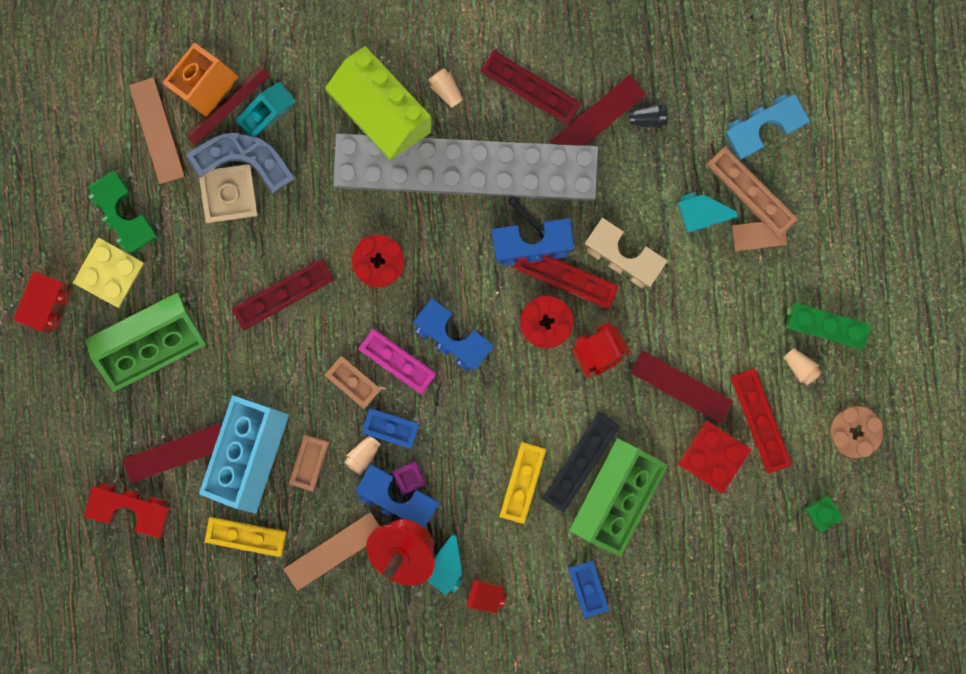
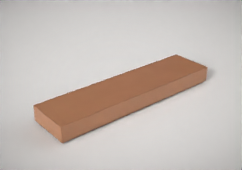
(157, 131)
(752, 192)
(331, 552)

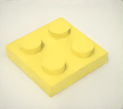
(108, 272)

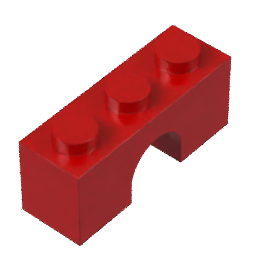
(150, 514)

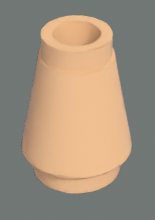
(445, 87)
(803, 367)
(362, 455)

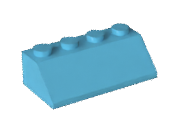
(244, 454)

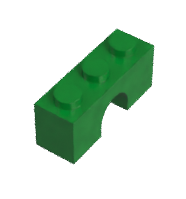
(109, 194)
(828, 326)

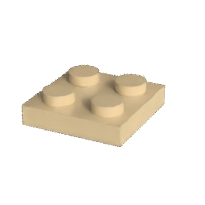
(228, 194)

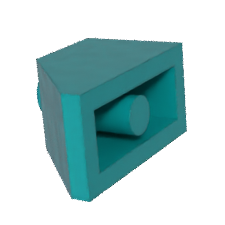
(265, 110)
(702, 212)
(447, 567)

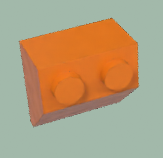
(200, 79)

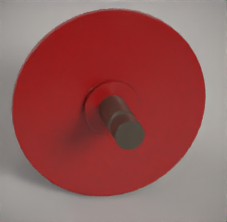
(402, 552)

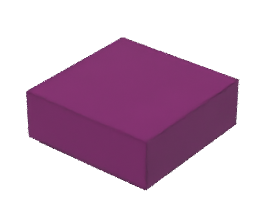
(409, 478)

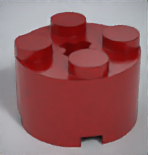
(369, 249)
(555, 310)
(601, 350)

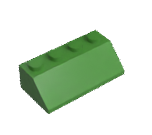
(144, 342)
(618, 497)

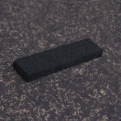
(581, 462)

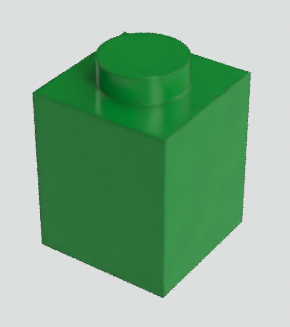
(823, 514)

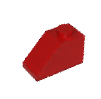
(486, 596)

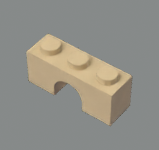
(604, 243)

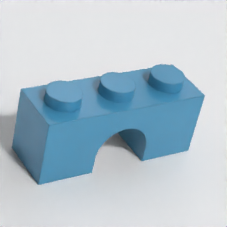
(785, 114)

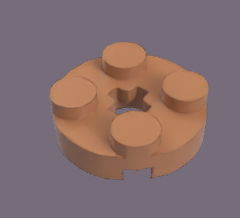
(870, 426)

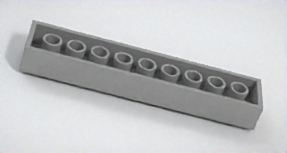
(469, 168)

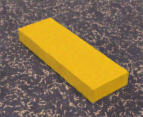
(522, 483)
(245, 536)

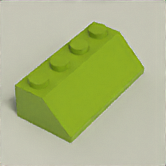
(378, 103)

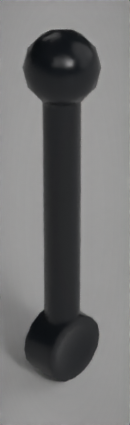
(513, 202)

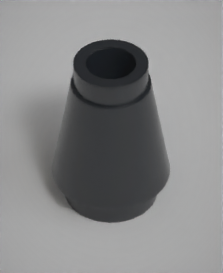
(649, 116)

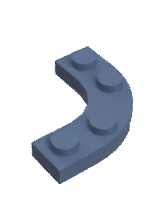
(245, 149)

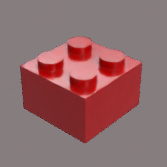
(43, 303)
(713, 456)

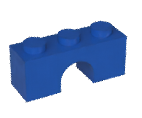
(509, 246)
(432, 323)
(375, 488)

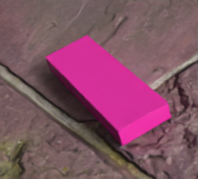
(397, 361)

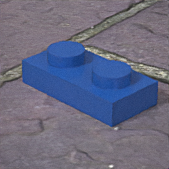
(390, 428)
(588, 589)

